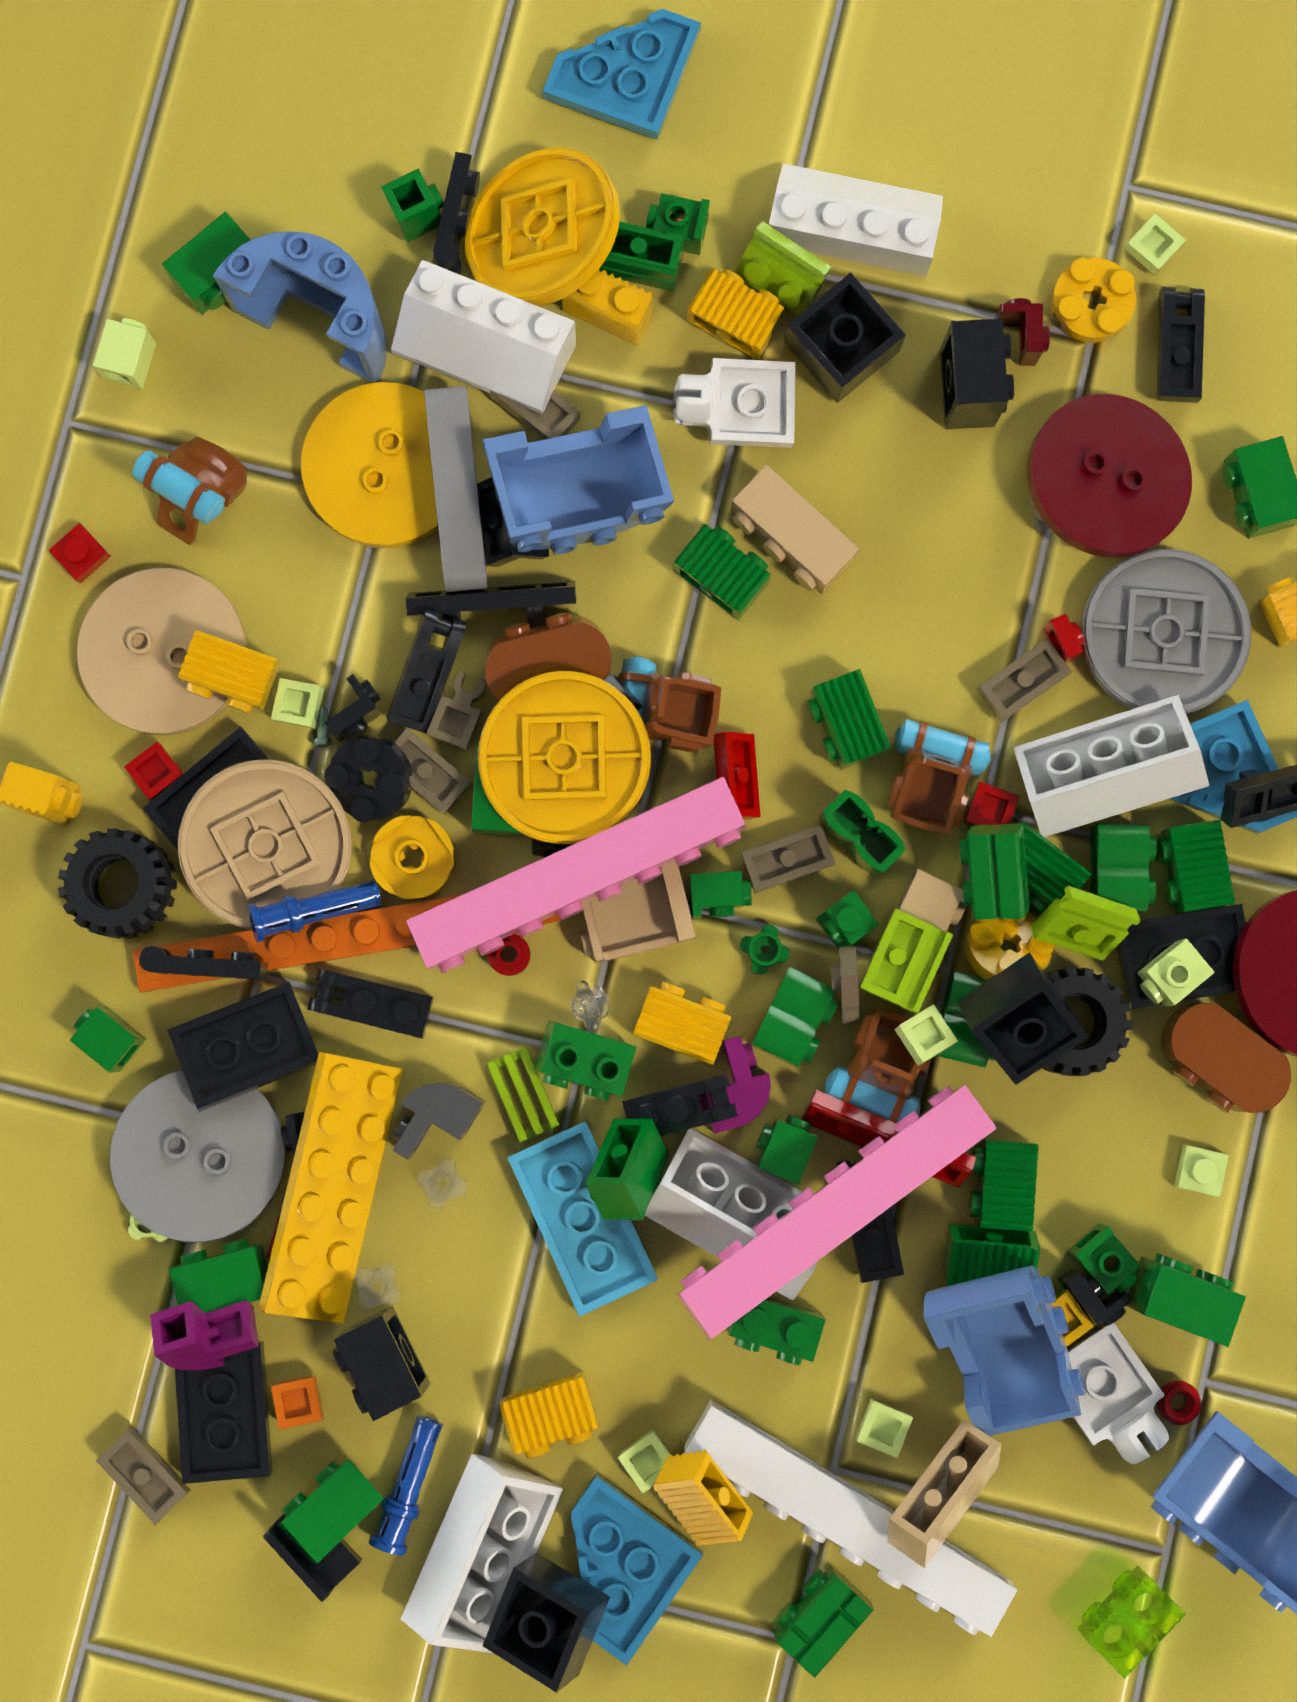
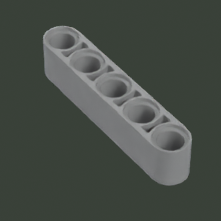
(455, 489)

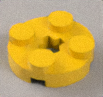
(1097, 276)
(388, 855)
(987, 937)

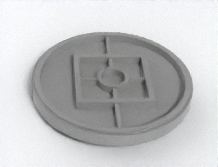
(1166, 630)
(196, 1170)

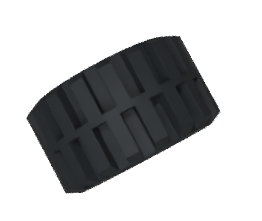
(83, 877)
(1109, 1022)

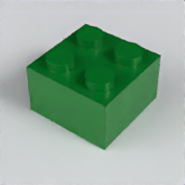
(1188, 1302)

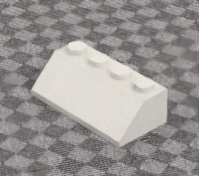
(857, 219)
(483, 336)
(1111, 766)
(719, 1198)
(486, 1532)

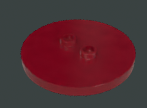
(1109, 475)
(1268, 972)

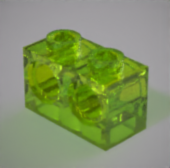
(1140, 1629)

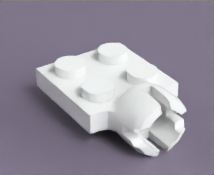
(740, 402)
(1117, 1395)

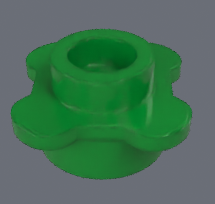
(769, 938)

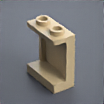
(638, 918)

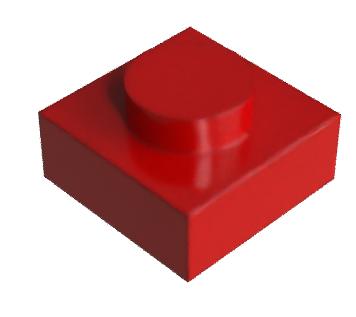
(79, 553)
(1065, 637)
(154, 770)
(990, 806)

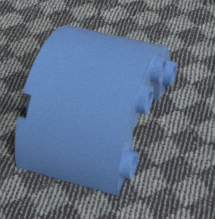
(317, 273)
(580, 483)
(1007, 1349)
(1238, 1503)

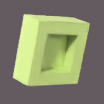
(1155, 244)
(297, 703)
(926, 1035)
(1201, 1170)
(884, 1427)
(644, 1460)

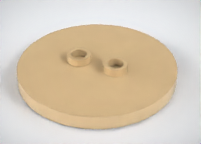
(139, 639)
(262, 837)

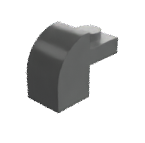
(437, 1104)

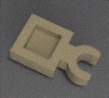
(456, 718)
(845, 978)

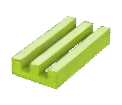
(537, 1127)

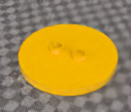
(543, 225)
(372, 466)
(564, 757)

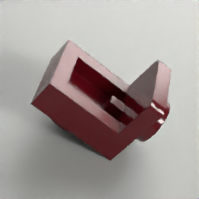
(1033, 336)

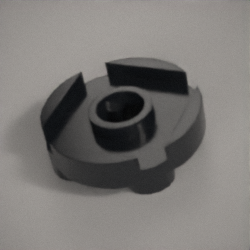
(368, 754)

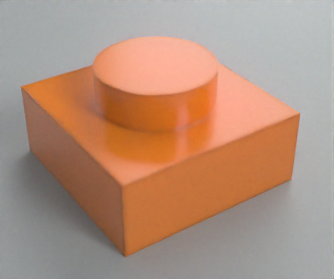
(297, 1402)

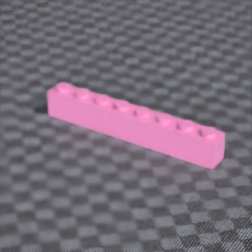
(577, 874)
(834, 1212)

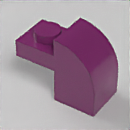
(747, 1092)
(200, 1340)

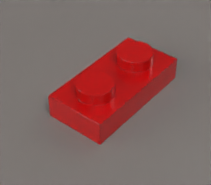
(737, 764)

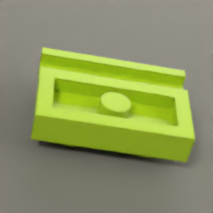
(782, 268)
(1085, 923)
(905, 961)

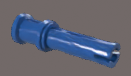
(294, 913)
(401, 1504)

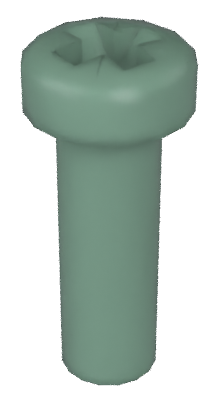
(322, 730)

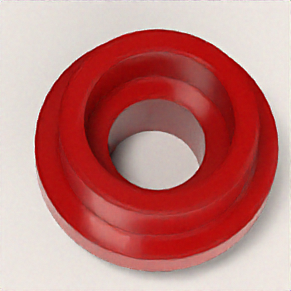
(521, 961)
(1188, 1411)

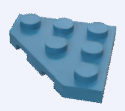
(627, 73)
(1229, 745)
(631, 1560)

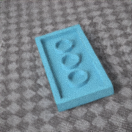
(593, 1255)

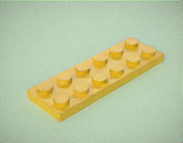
(330, 1189)

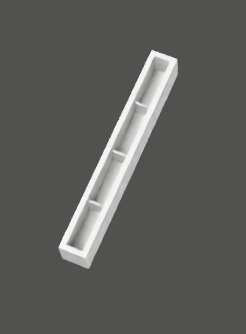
(849, 1518)

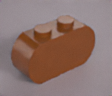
(557, 646)
(1225, 1059)

